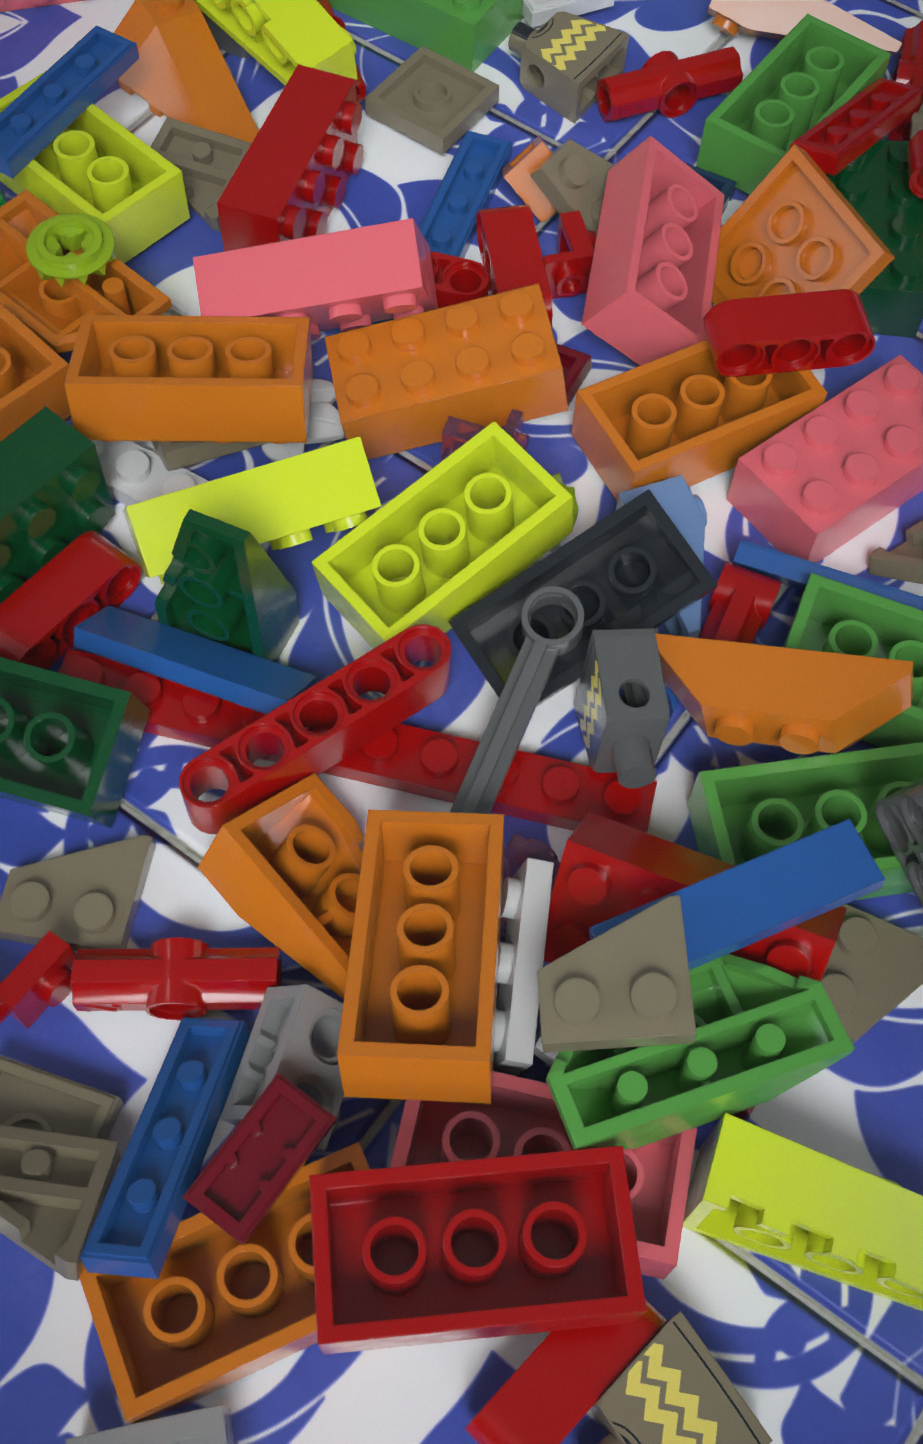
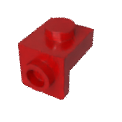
(571, 266)
(38, 981)

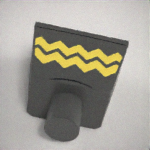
(629, 729)

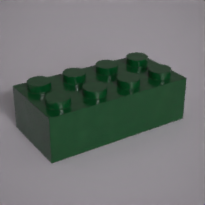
(881, 195)
(47, 495)
(66, 742)

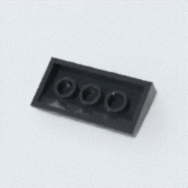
(624, 571)

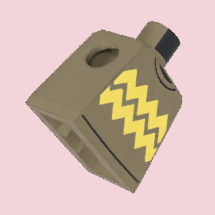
(567, 59)
(676, 1396)

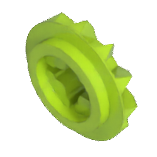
(70, 232)

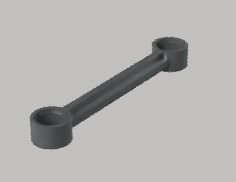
(517, 702)

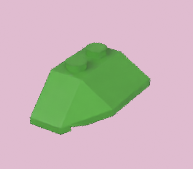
(752, 1043)

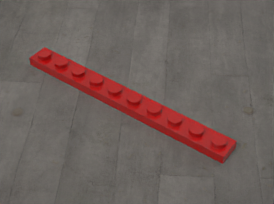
(400, 759)

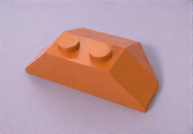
(55, 310)
(783, 694)

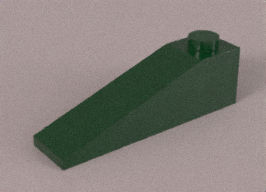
(227, 589)

